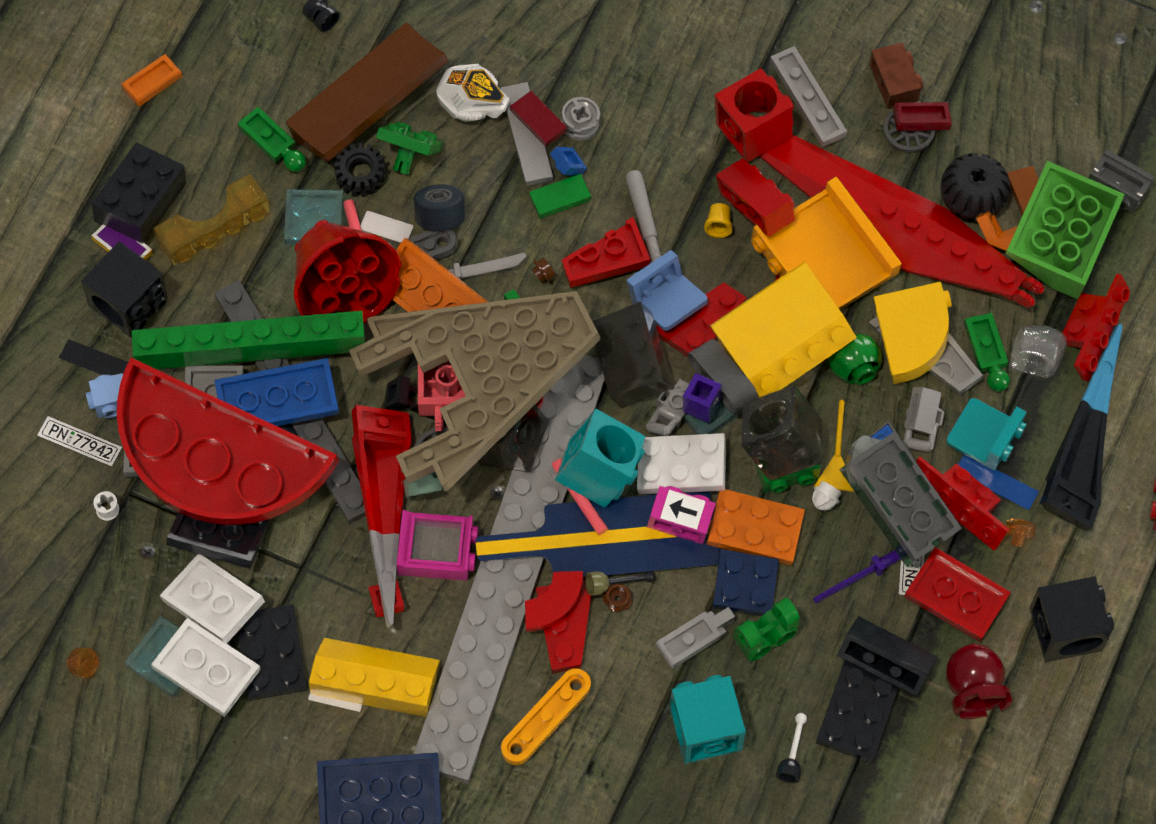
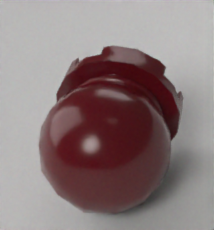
(977, 680)

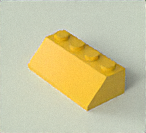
(374, 677)

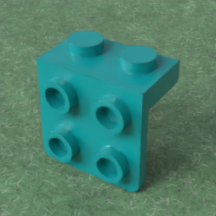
(986, 433)

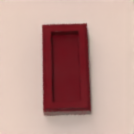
(922, 116)
(538, 118)

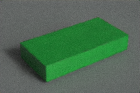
(560, 196)

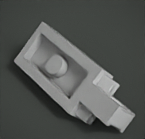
(694, 636)

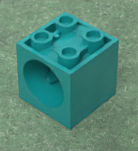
(601, 458)
(707, 718)

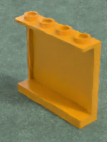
(835, 244)

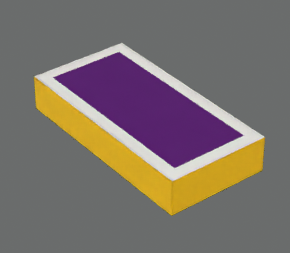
(108, 238)

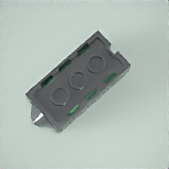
(898, 496)

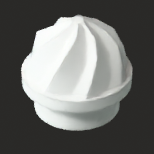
(825, 496)

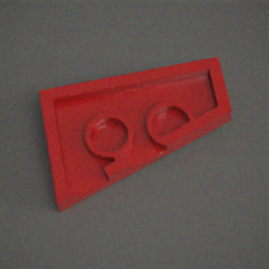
(613, 255)
(696, 328)
(567, 637)

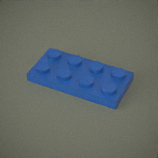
(283, 393)

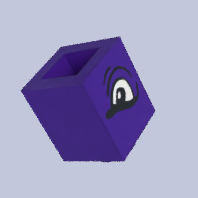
(702, 397)

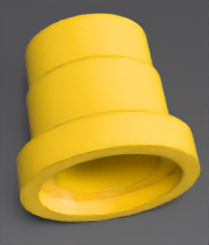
(718, 221)

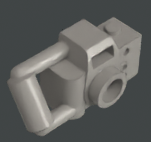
(668, 412)
(923, 417)

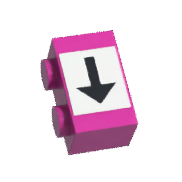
(681, 514)

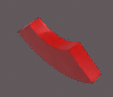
(555, 602)

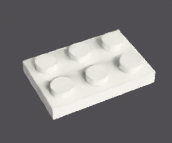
(683, 462)
(212, 598)
(205, 667)

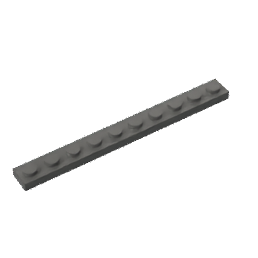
(342, 482)

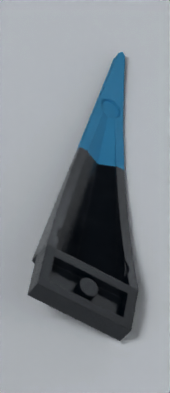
(1076, 472)

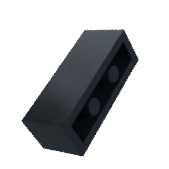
(887, 656)

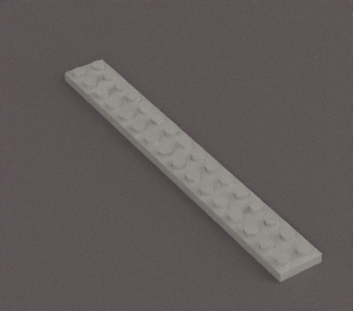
(499, 591)

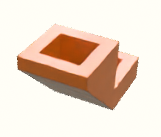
(993, 231)

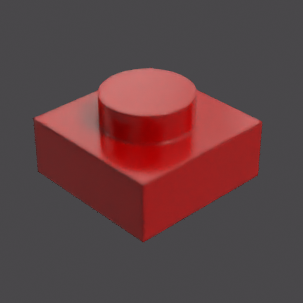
(375, 597)

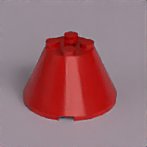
(344, 271)

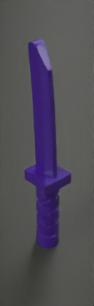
(877, 566)

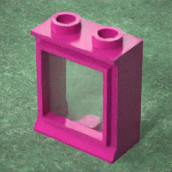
(436, 546)

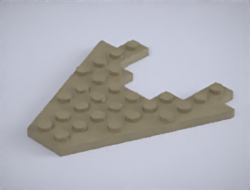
(502, 357)

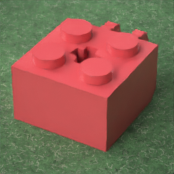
(435, 393)

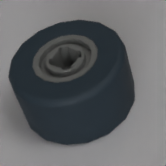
(439, 207)

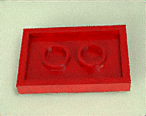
(957, 594)

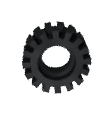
(356, 156)

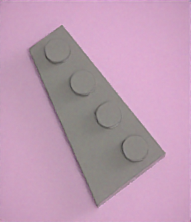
(953, 367)

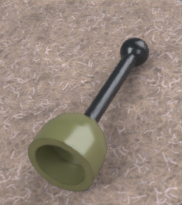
(598, 582)

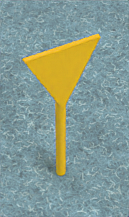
(832, 473)

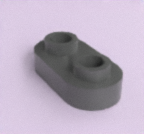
(429, 241)

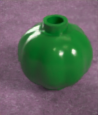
(860, 358)

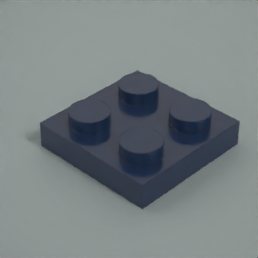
(745, 582)

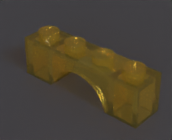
(184, 238)

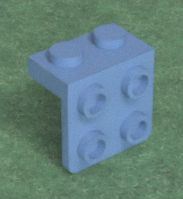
(666, 291)

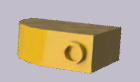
(913, 329)

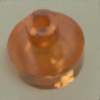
(1020, 529)
(82, 662)

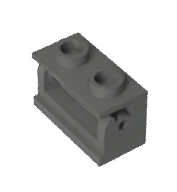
(1123, 177)

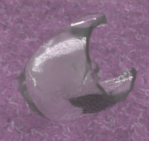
(1038, 350)

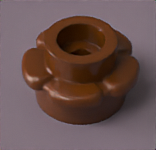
(543, 270)
(617, 590)

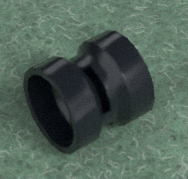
(321, 13)

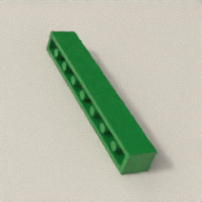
(249, 340)

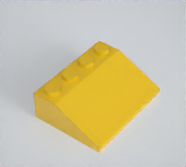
(783, 330)

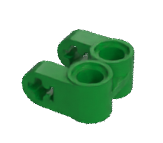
(769, 631)

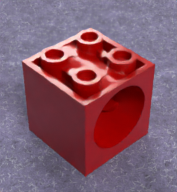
(754, 134)

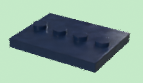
(380, 790)

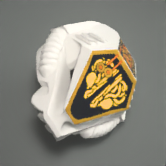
(471, 93)

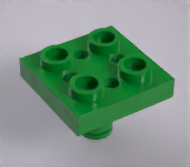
(409, 142)

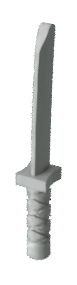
(487, 267)

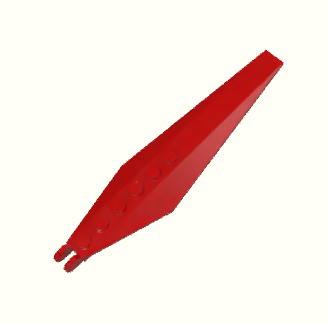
(917, 230)

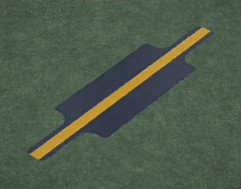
(625, 547)

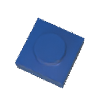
(568, 161)

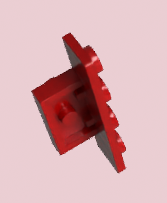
(1093, 323)
(968, 502)

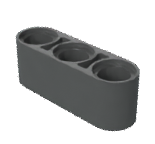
(714, 363)

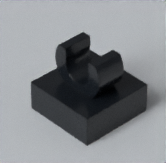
(397, 394)

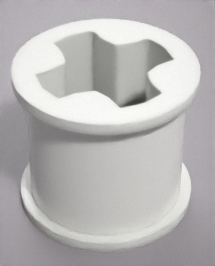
(111, 499)

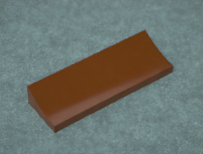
(365, 92)

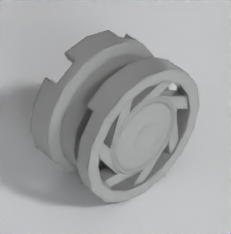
(581, 118)

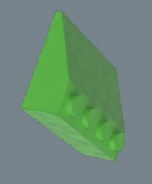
(1064, 228)

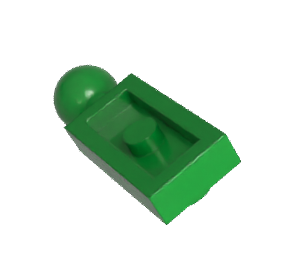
(272, 139)
(988, 350)

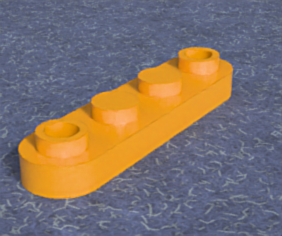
(545, 716)

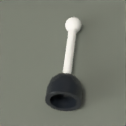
(789, 768)

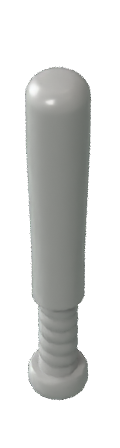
(643, 211)

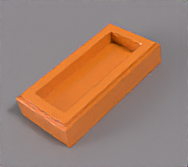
(151, 80)

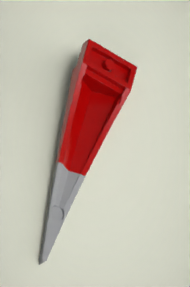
(376, 443)

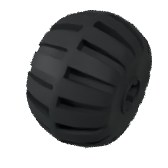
(975, 186)

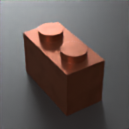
(895, 74)

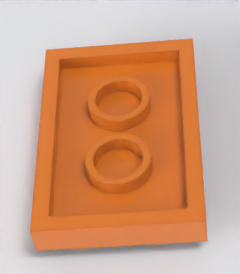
(755, 526)

